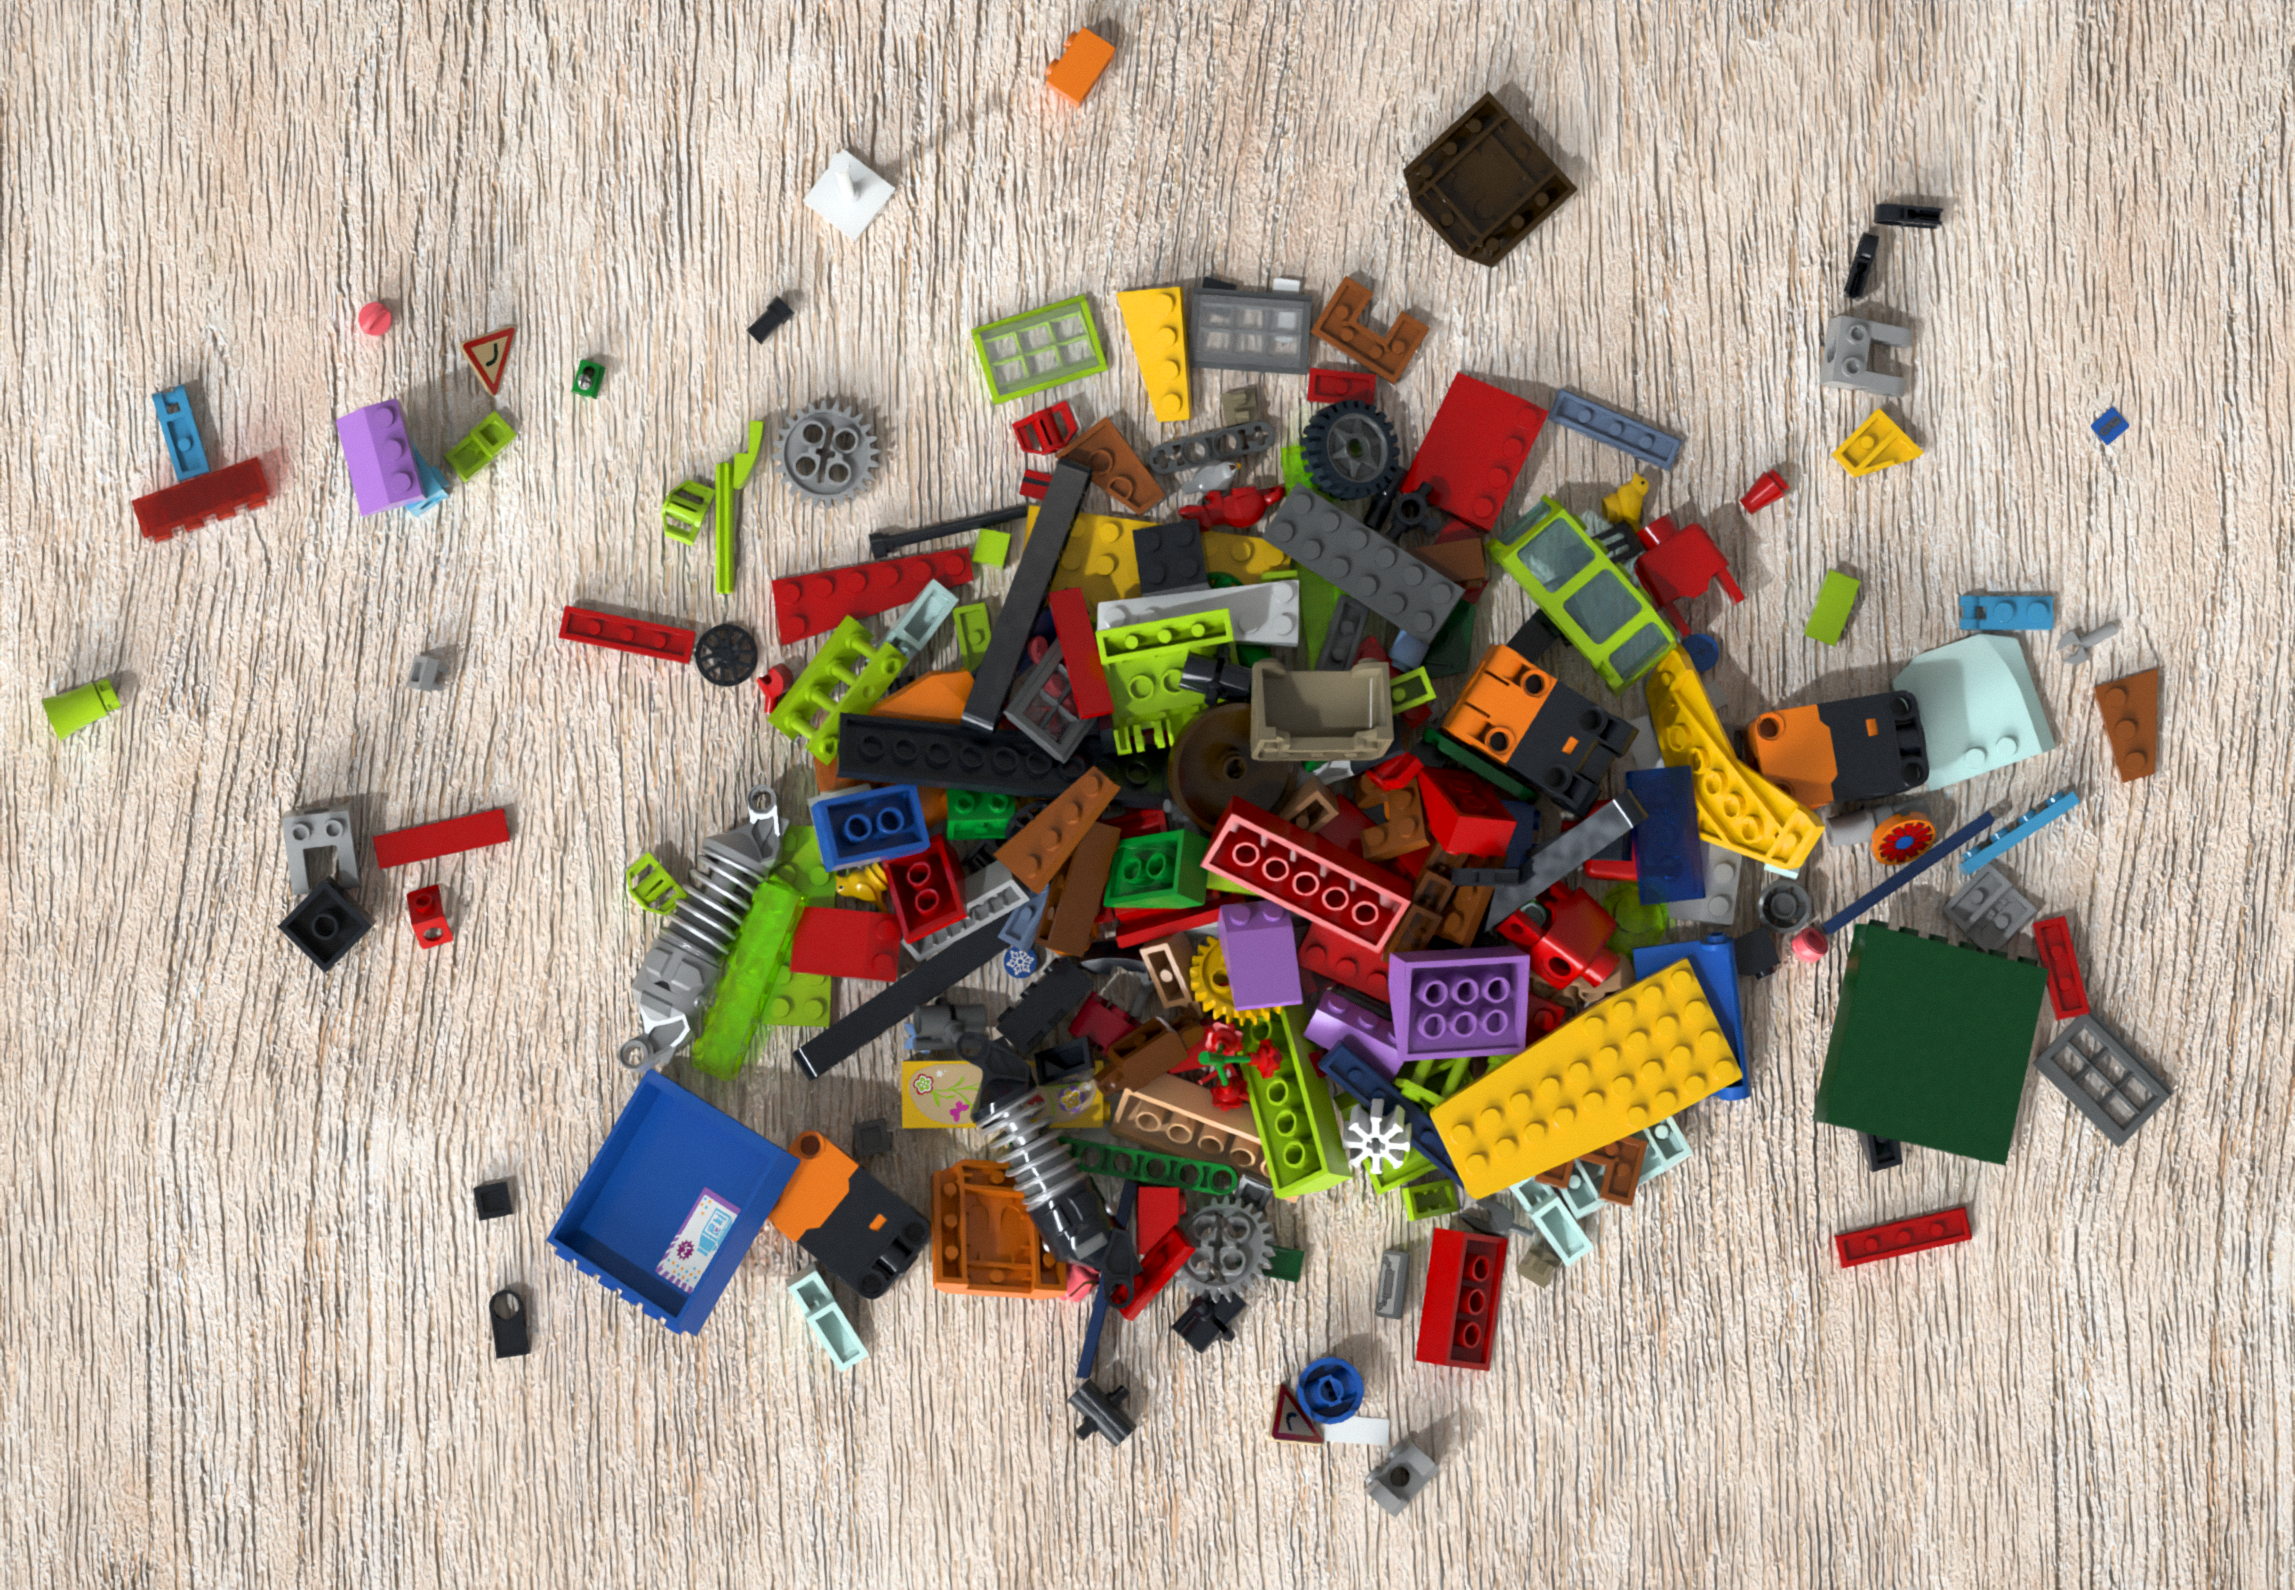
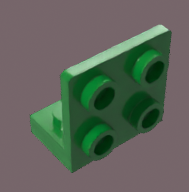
(977, 814)

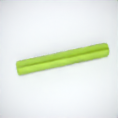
(724, 527)

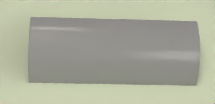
(988, 896)

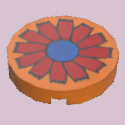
(1902, 838)

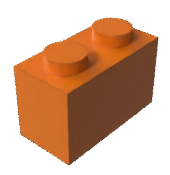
(1080, 66)

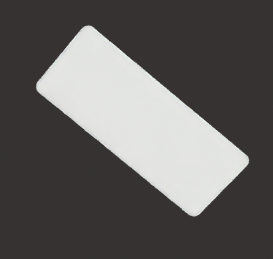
(1359, 1430)

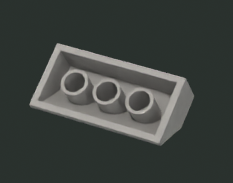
(1721, 882)

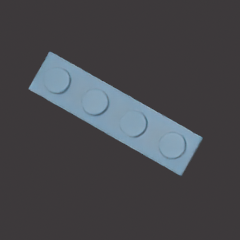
(2029, 823)

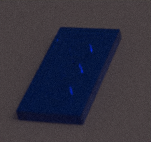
(1668, 838)

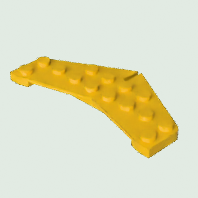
(1731, 799)

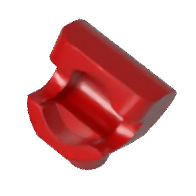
(772, 688)

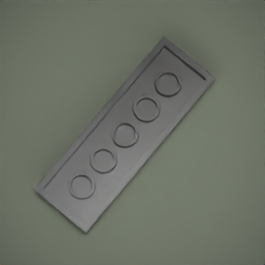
(1363, 564)

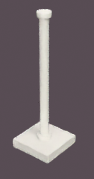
(849, 195)

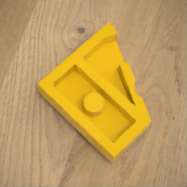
(1875, 447)

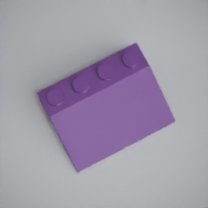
(1459, 1002)

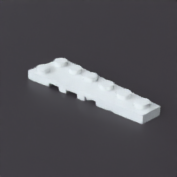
(1258, 612)

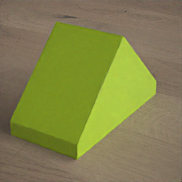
(1429, 1199)

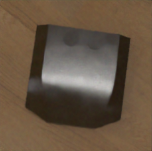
(1485, 184)

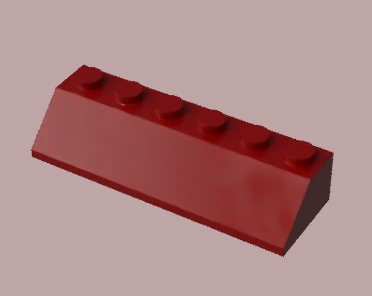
(1307, 874)

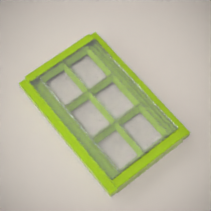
(1039, 350)

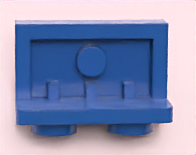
(1521, 840)

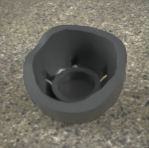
(1784, 906)

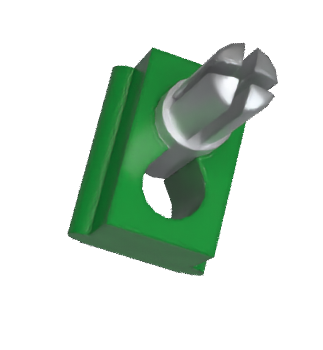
(588, 386)

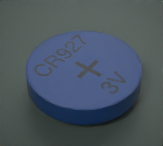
(1702, 650)

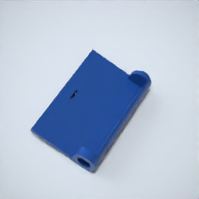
(1717, 973)

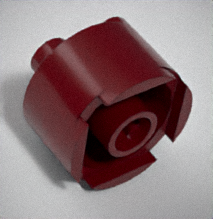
(1102, 1023)

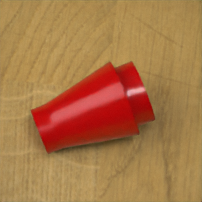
(1764, 491)

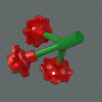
(1225, 1042)

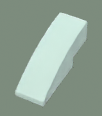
(919, 620)
(1552, 1219)
(826, 1317)

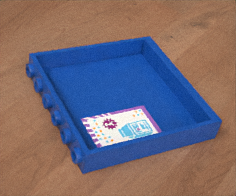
(672, 1203)

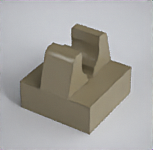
(1239, 407)
(1538, 1265)

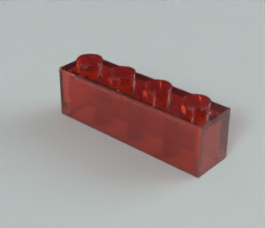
(203, 500)

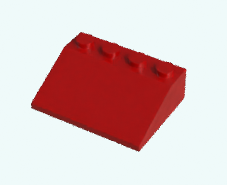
(1475, 451)

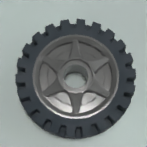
(1328, 454)

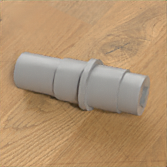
(1859, 824)

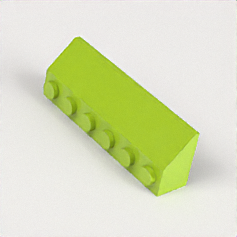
(1293, 1108)

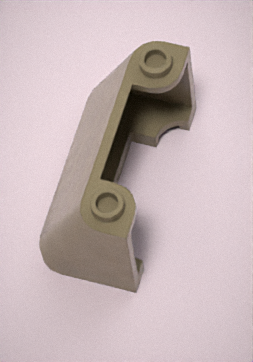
(1320, 713)

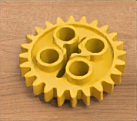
(1209, 971)

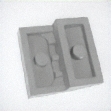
(1989, 910)

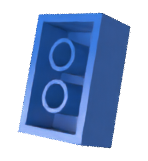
(870, 827)

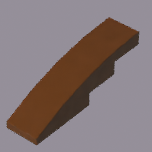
(1428, 899)

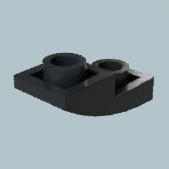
(1105, 954)

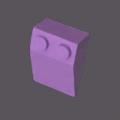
(1259, 954)

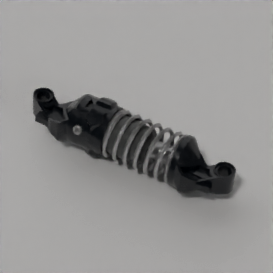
(1060, 1198)

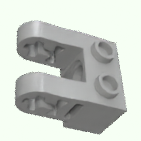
(1848, 351)
(321, 828)
(1395, 1497)

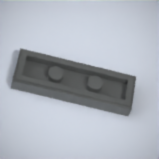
(1342, 635)

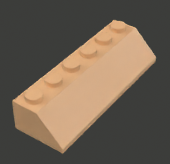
(1183, 1122)

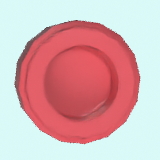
(375, 319)
(1809, 945)

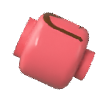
(1080, 1282)

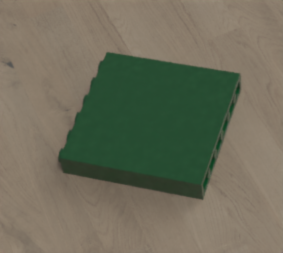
(1930, 1042)

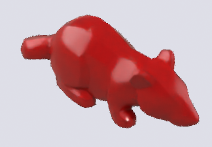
(1239, 509)

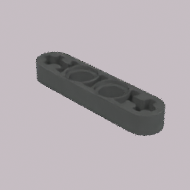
(1210, 444)

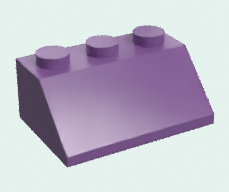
(380, 457)
(1359, 1029)

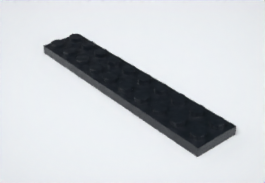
(998, 764)

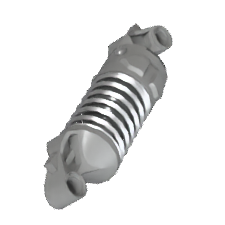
(686, 954)

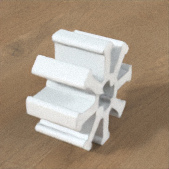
(1377, 1136)

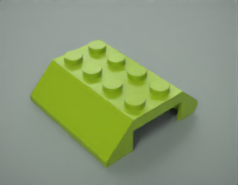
(1145, 669)

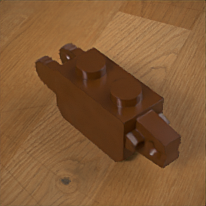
(1147, 1053)

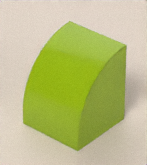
(992, 548)

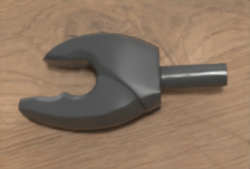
(1499, 1223)

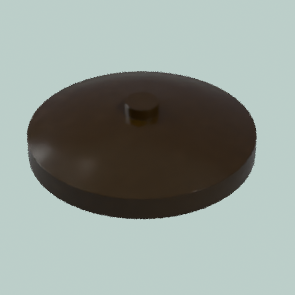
(1215, 762)

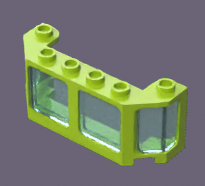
(1584, 593)

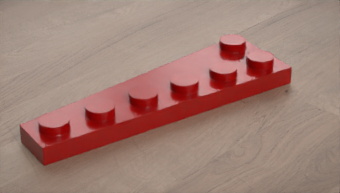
(822, 600)

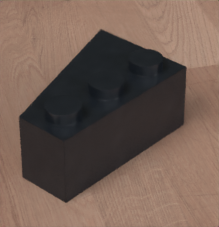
(1044, 1005)

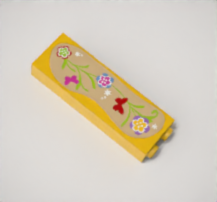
(944, 1093)

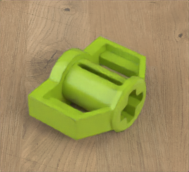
(686, 511)
(660, 875)

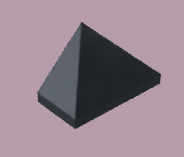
(1066, 1063)

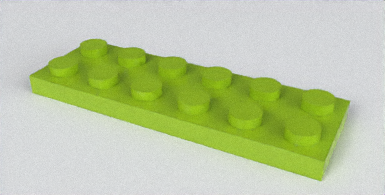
(800, 997)

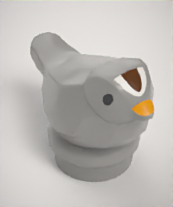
(1212, 477)

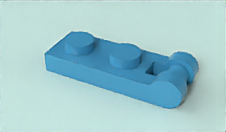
(181, 434)
(2007, 613)

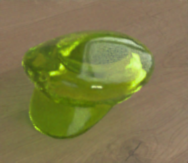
(1635, 923)

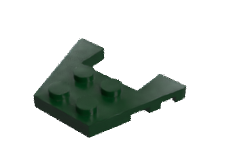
(1452, 645)

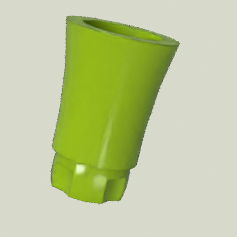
(80, 707)

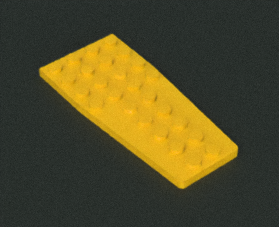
(1588, 1082)

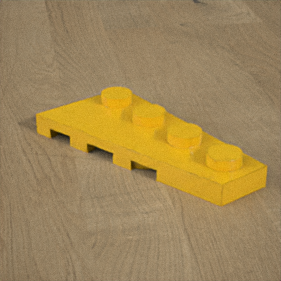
(1160, 344)

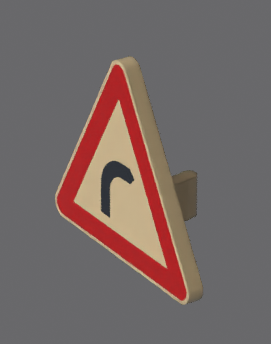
(489, 355)
(1290, 1422)

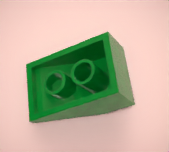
(1158, 872)

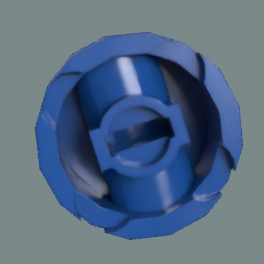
(1329, 1390)

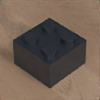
(1172, 558)
(327, 923)

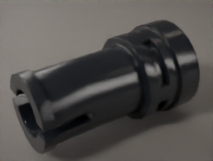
(776, 313)

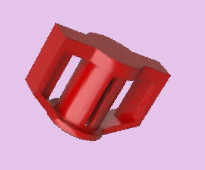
(1047, 429)
(1395, 772)

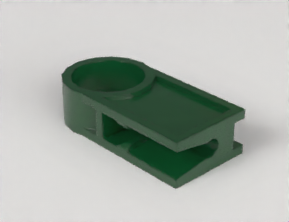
(1285, 1264)

